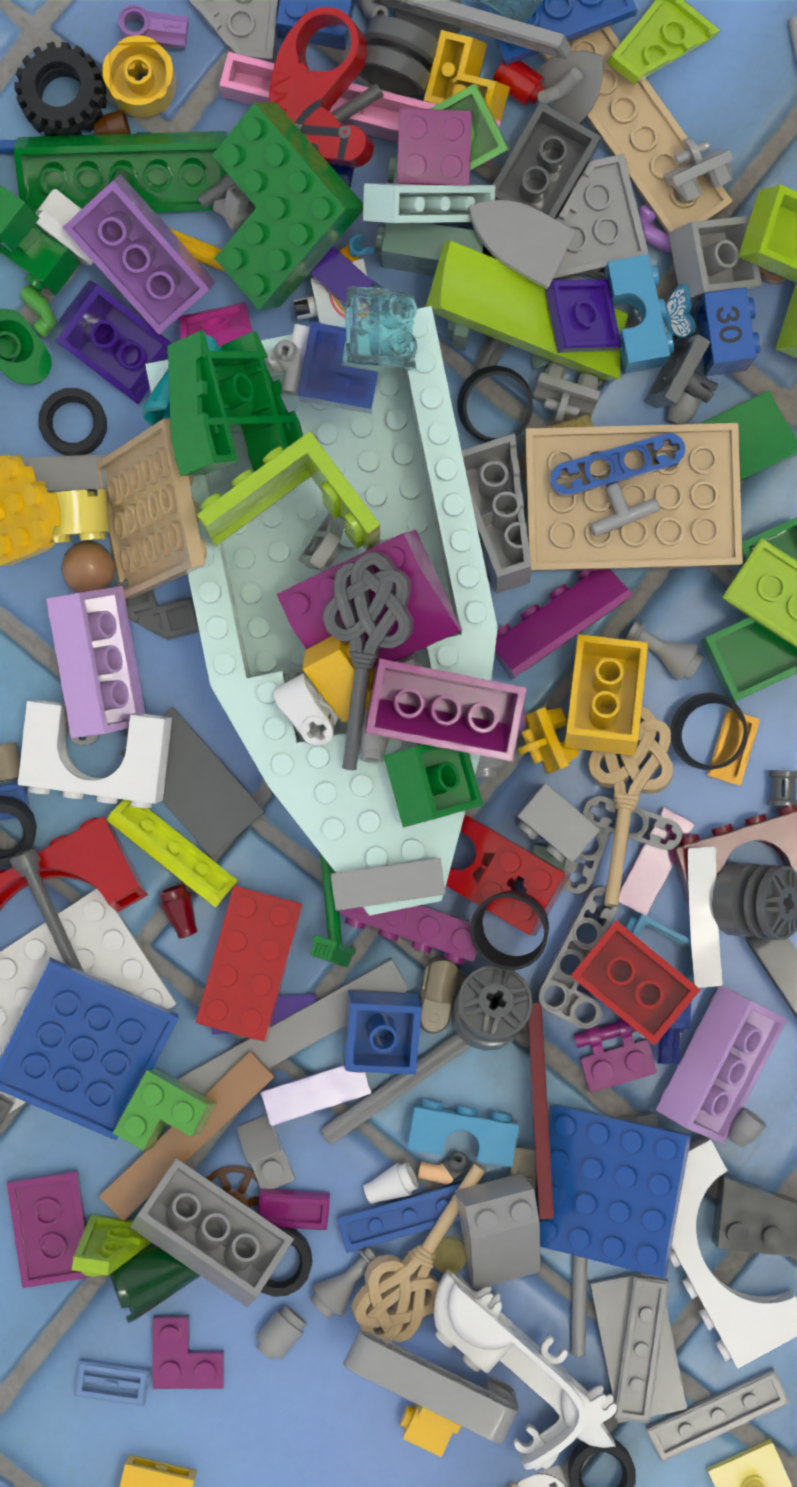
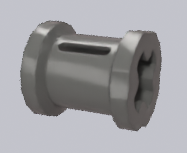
(776, 789)

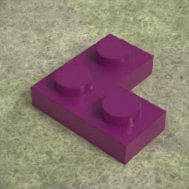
(177, 1365)

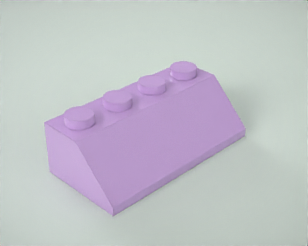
(95, 660)
(721, 1064)

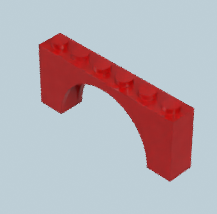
(87, 855)

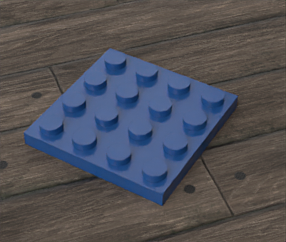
(82, 1047)
(614, 1189)

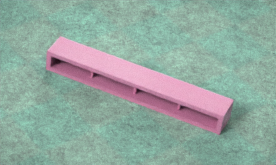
(249, 81)

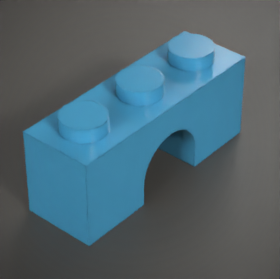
(635, 283)
(494, 1133)

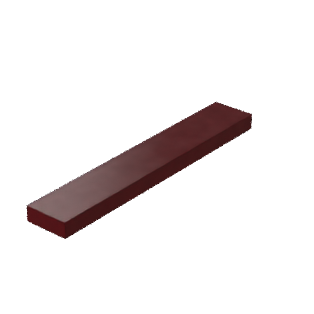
(540, 1113)

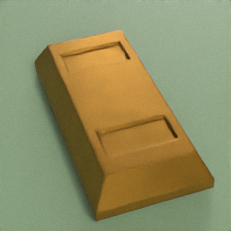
(728, 744)

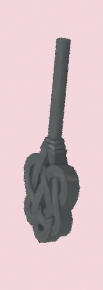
(366, 621)

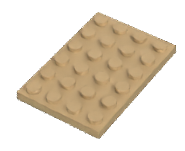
(696, 500)
(151, 513)

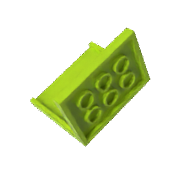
(279, 476)

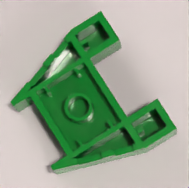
(30, 248)
(222, 396)

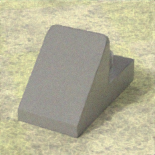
(265, 1153)

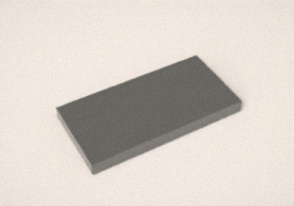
(204, 790)

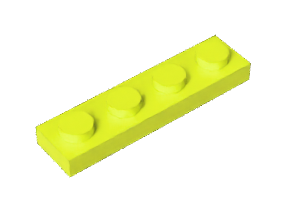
(173, 851)

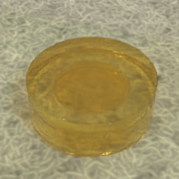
(450, 1255)

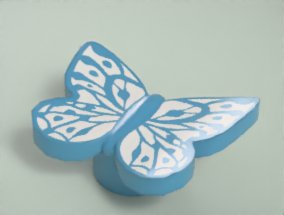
(679, 319)

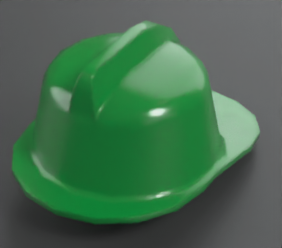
(21, 350)

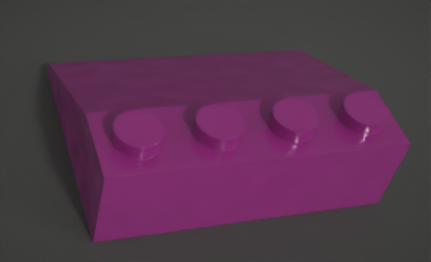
(428, 602)

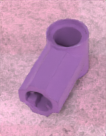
(164, 28)

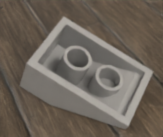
(500, 1230)

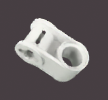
(306, 708)

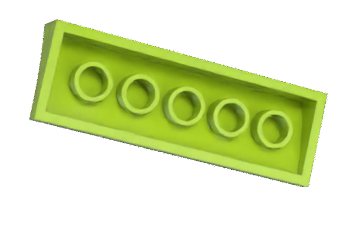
(508, 307)

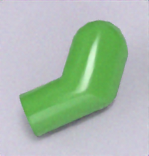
(41, 307)

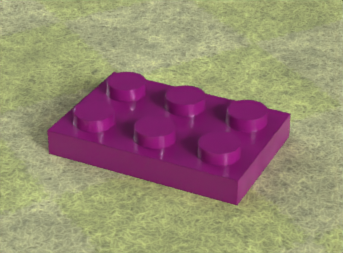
(47, 1226)

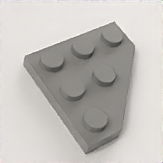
(243, 25)
(604, 219)

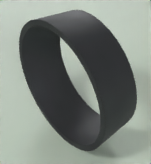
(472, 380)
(683, 713)
(490, 953)

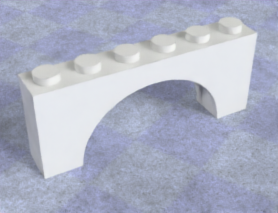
(744, 1322)

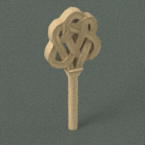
(640, 784)
(405, 1282)

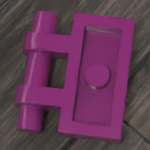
(617, 1064)

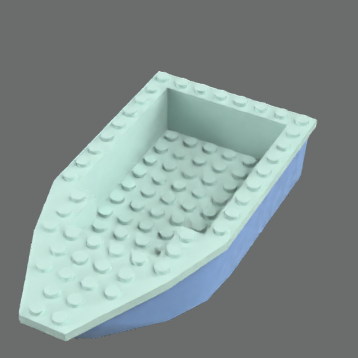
(411, 478)

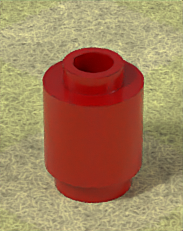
(523, 82)

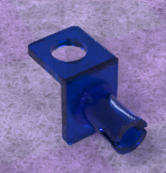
(670, 1042)

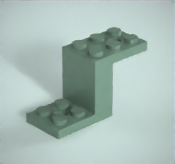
(418, 250)

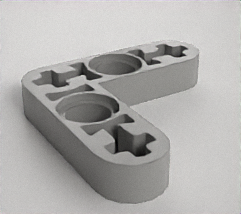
(604, 834)

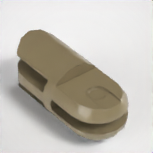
(438, 994)

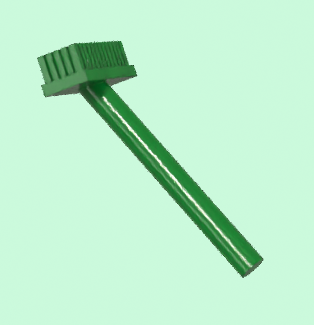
(331, 948)

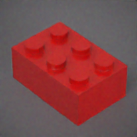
(635, 982)

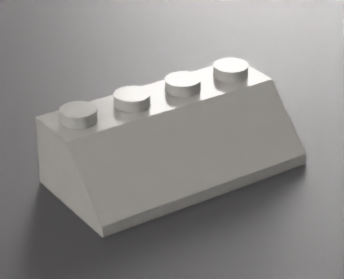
(212, 1233)

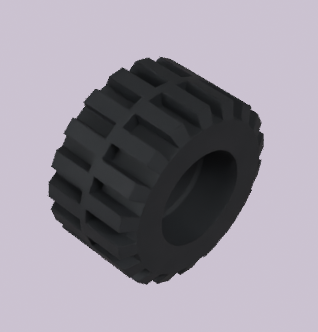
(46, 67)

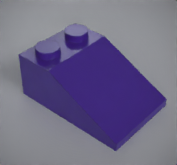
(110, 340)

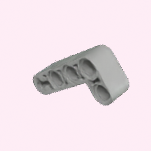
(571, 945)

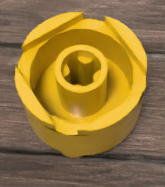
(122, 69)

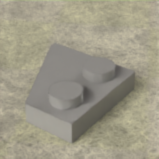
(323, 546)

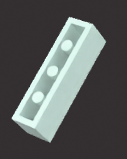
(422, 202)

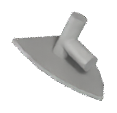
(572, 83)

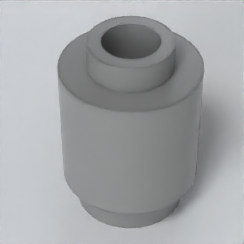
(280, 1333)

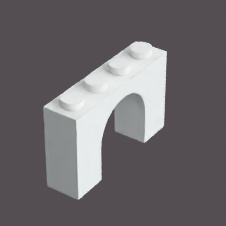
(48, 765)

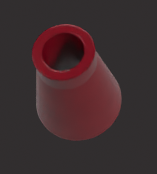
(178, 908)

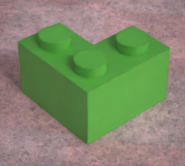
(162, 1101)

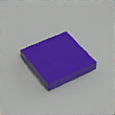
(582, 315)

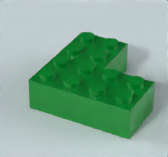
(297, 202)
(746, 653)

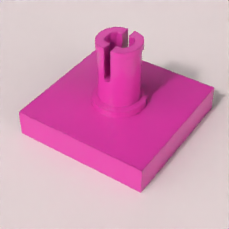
(219, 323)

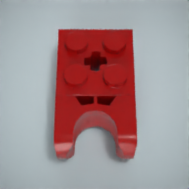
(495, 870)

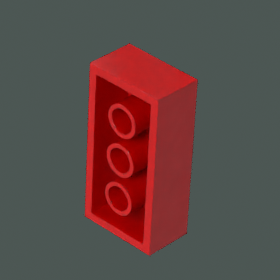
(249, 963)

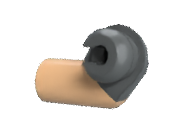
(446, 1171)

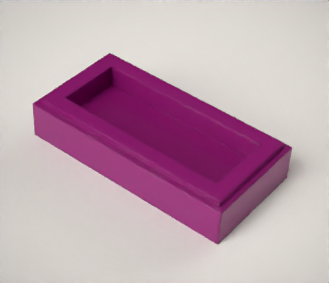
(294, 1208)

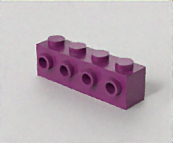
(422, 925)

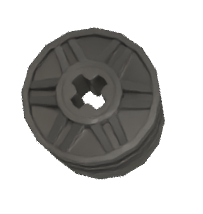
(756, 900)
(486, 1027)

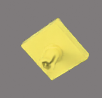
(751, 1468)

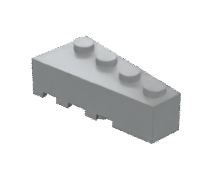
(499, 511)

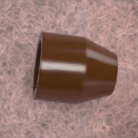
(112, 123)

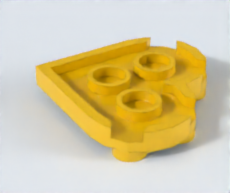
(26, 512)

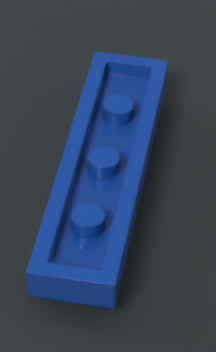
(395, 1218)

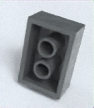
(546, 161)

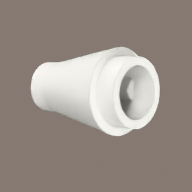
(392, 1184)

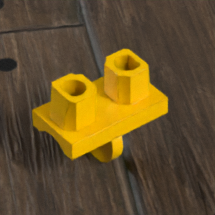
(543, 741)

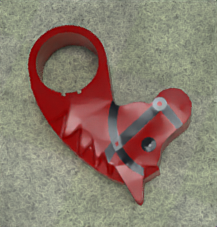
(310, 95)

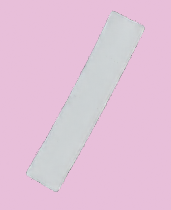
(702, 923)

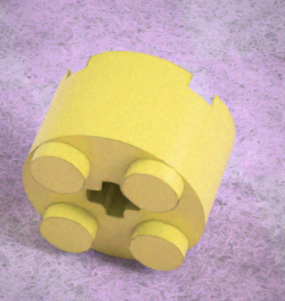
(82, 515)

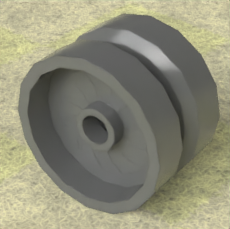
(398, 56)

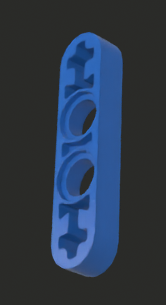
(618, 468)

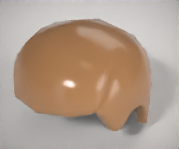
(87, 567)

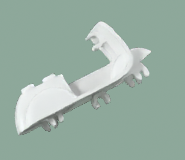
(487, 1336)

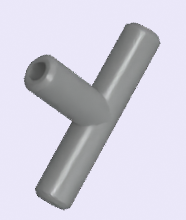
(624, 514)

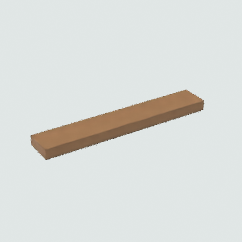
(144, 1175)

